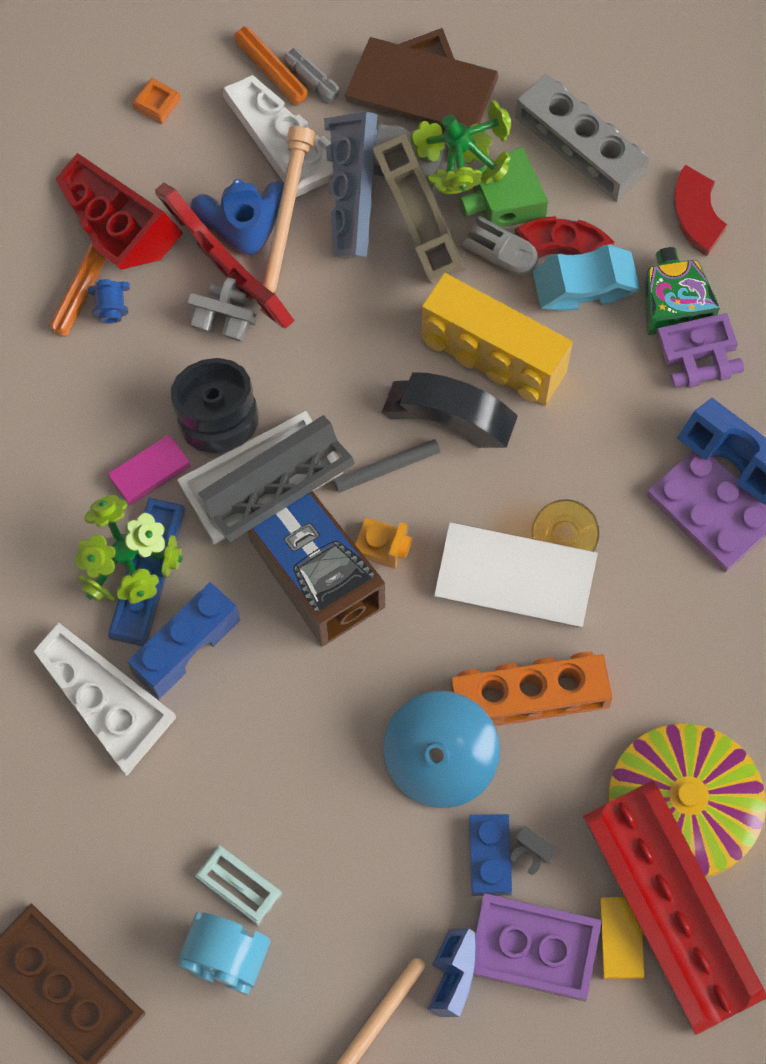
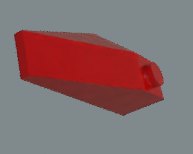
(117, 219)

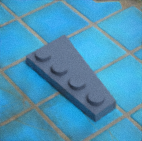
(353, 174)

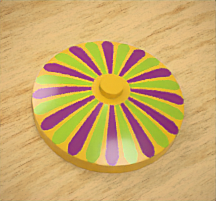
(706, 786)

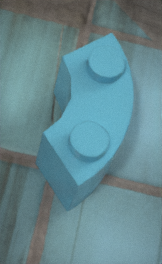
(586, 277)

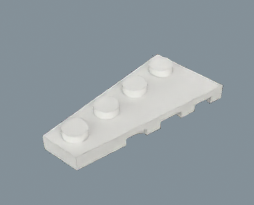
(268, 125)

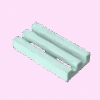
(264, 905)

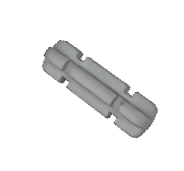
(311, 75)

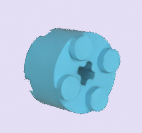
(223, 952)

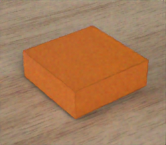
(156, 100)

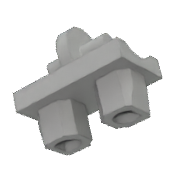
(236, 317)

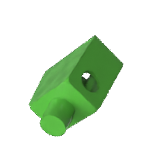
(513, 198)

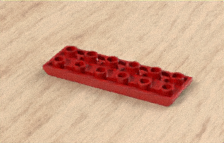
(675, 907)

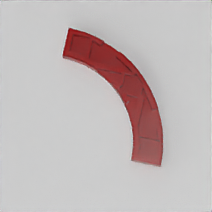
(222, 259)

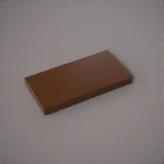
(420, 84)
(63, 989)

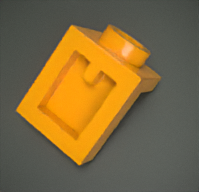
(383, 542)

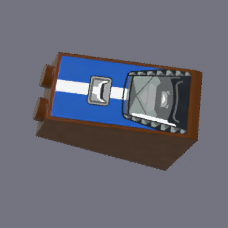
(319, 568)

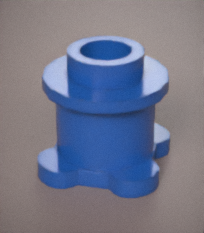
(109, 300)

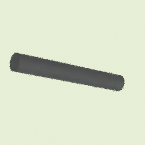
(386, 465)

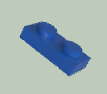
(490, 854)

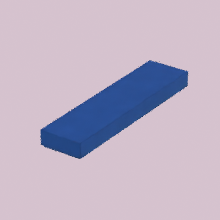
(134, 621)

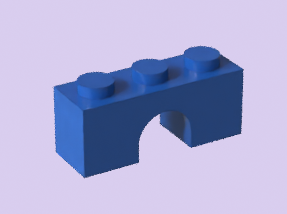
(720, 432)
(201, 621)

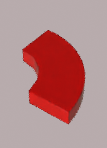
(695, 211)
(562, 236)

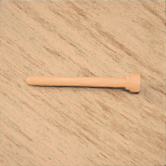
(299, 141)
(383, 1012)

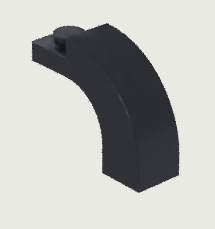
(452, 403)

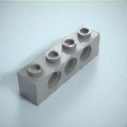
(586, 154)

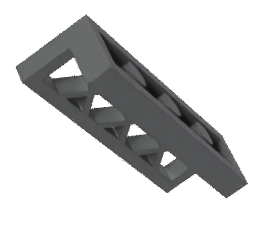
(270, 474)

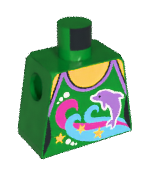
(676, 292)

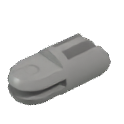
(501, 247)

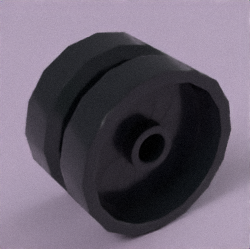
(215, 405)

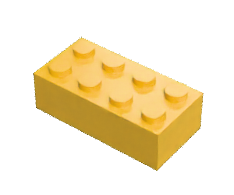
(495, 339)

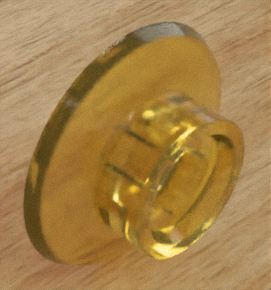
(569, 513)

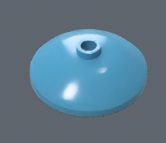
(455, 727)

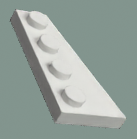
(110, 702)

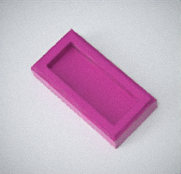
(149, 470)

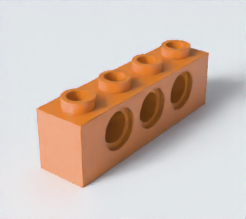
(552, 701)

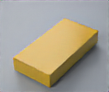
(620, 941)

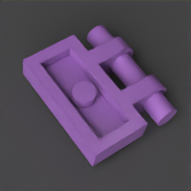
(697, 340)

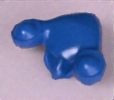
(243, 217)

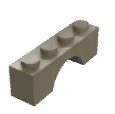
(418, 207)

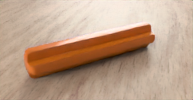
(271, 65)
(77, 292)

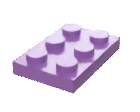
(711, 509)
(535, 947)

